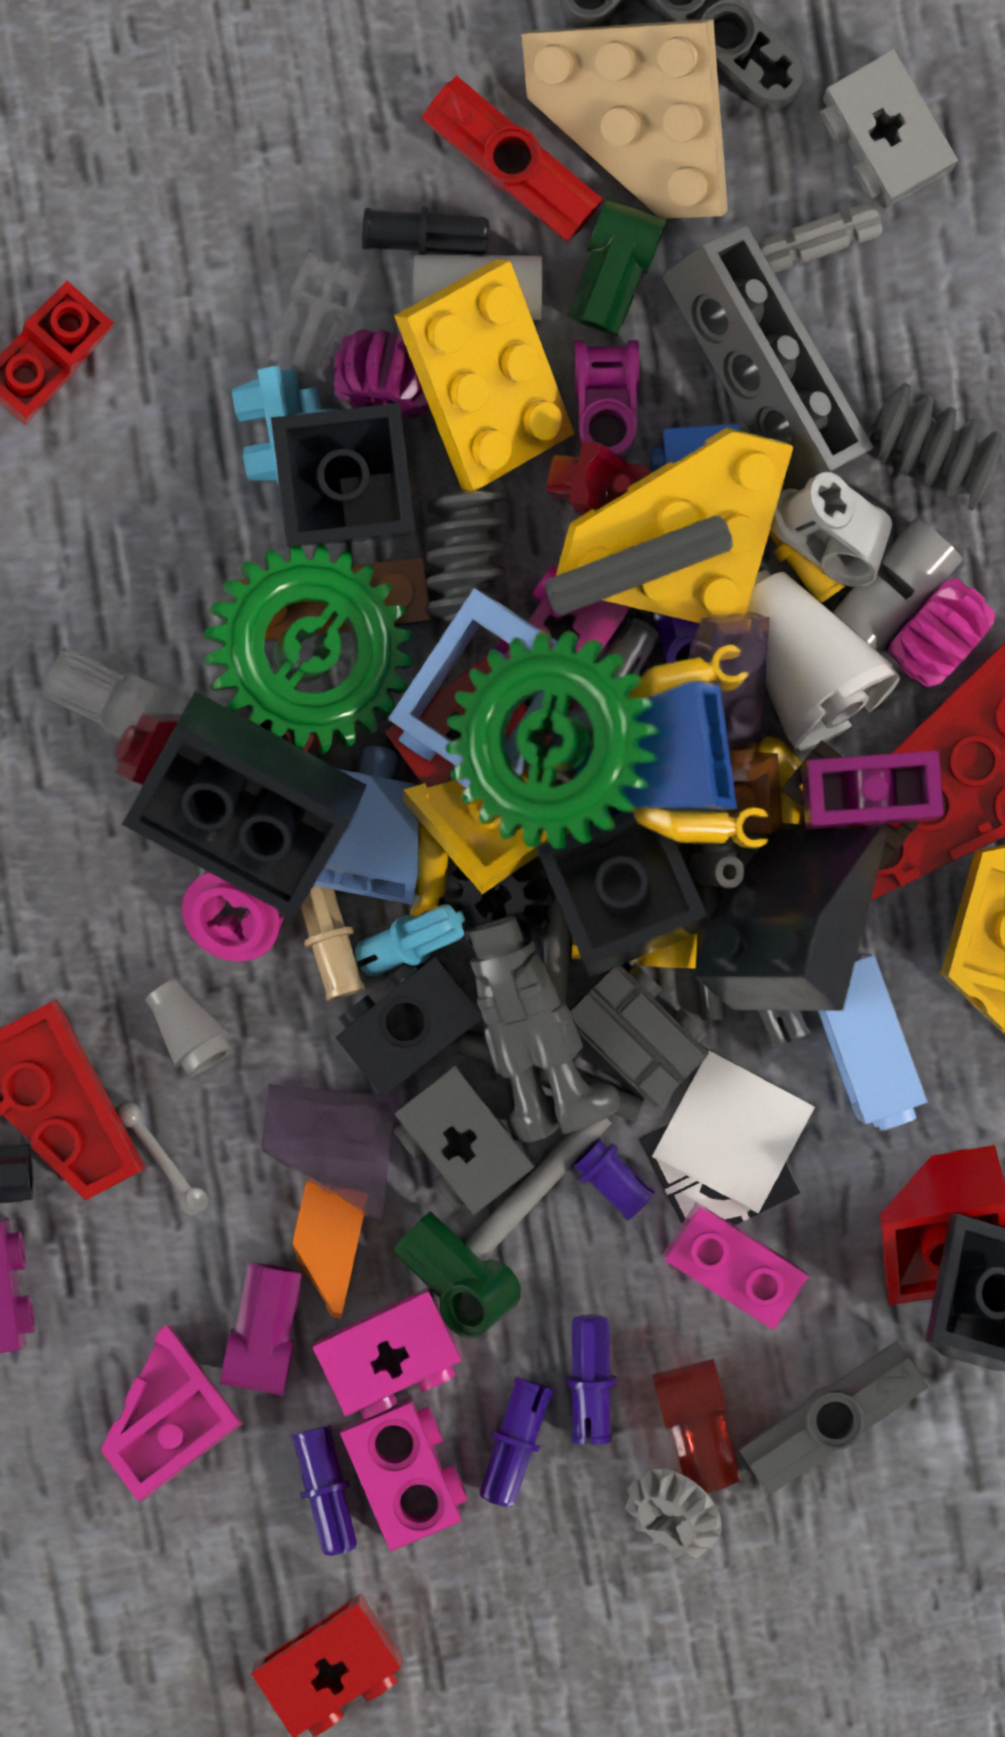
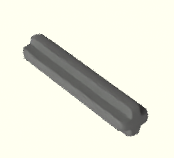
(638, 565)

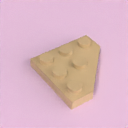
(638, 106)

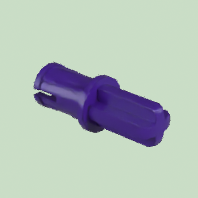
(591, 1379)
(515, 1442)
(325, 1489)

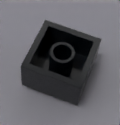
(623, 892)

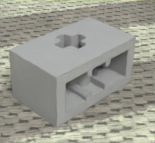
(887, 94)

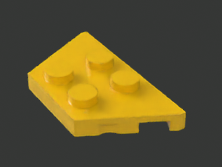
(977, 942)

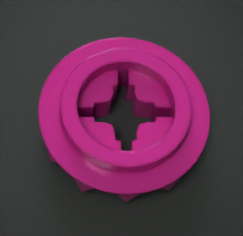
(223, 934)

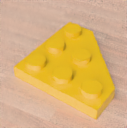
(727, 477)

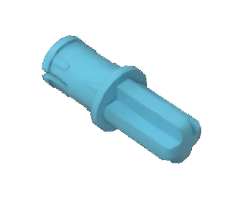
(410, 940)

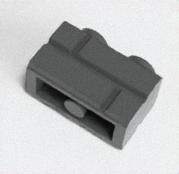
(638, 1033)

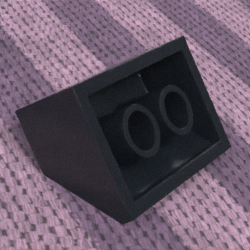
(245, 804)

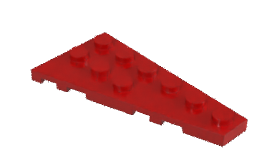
(971, 751)

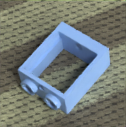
(476, 611)
(873, 1051)

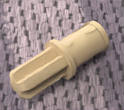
(331, 944)

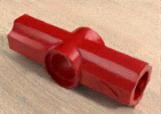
(481, 131)

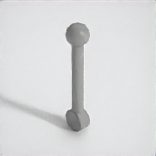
(193, 1199)

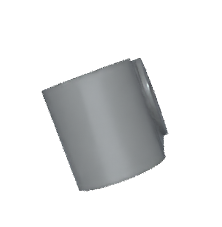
(834, 529)

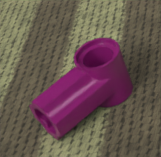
(261, 1345)

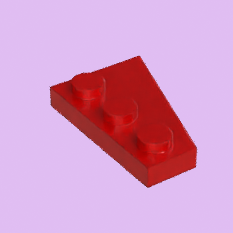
(61, 1103)

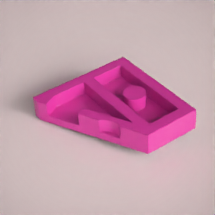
(167, 1418)

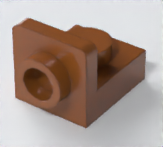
(756, 787)

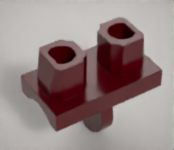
(592, 477)

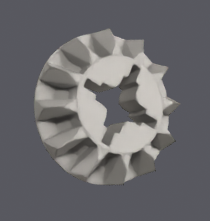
(667, 1492)

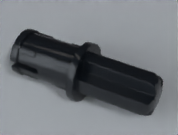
(425, 232)

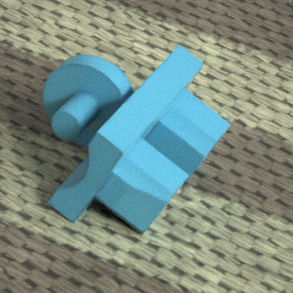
(270, 396)

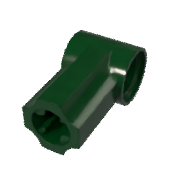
(620, 252)
(470, 1290)

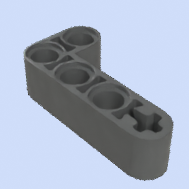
(771, 55)

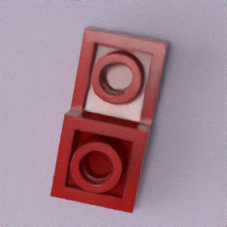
(49, 351)

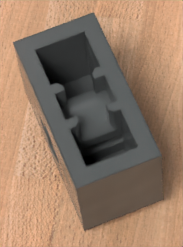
(456, 1103)

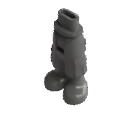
(531, 1028)

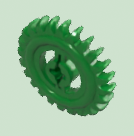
(347, 599)
(538, 802)

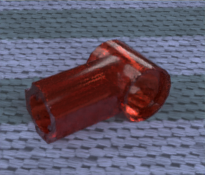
(694, 1412)

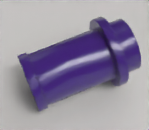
(613, 1179)

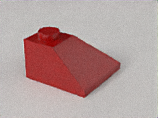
(918, 1217)

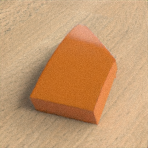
(327, 1244)

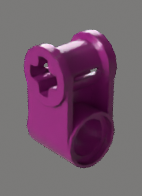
(607, 387)

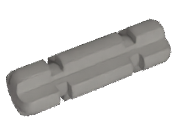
(821, 237)

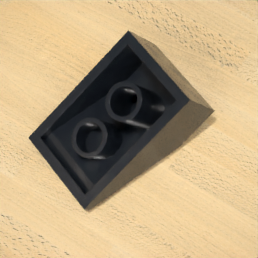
(793, 921)

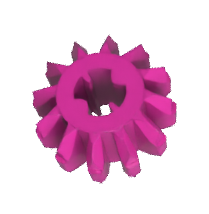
(942, 633)

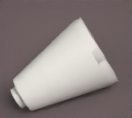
(815, 663)

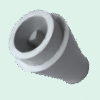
(187, 1029)

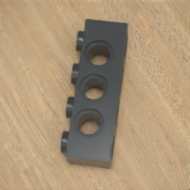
(766, 355)

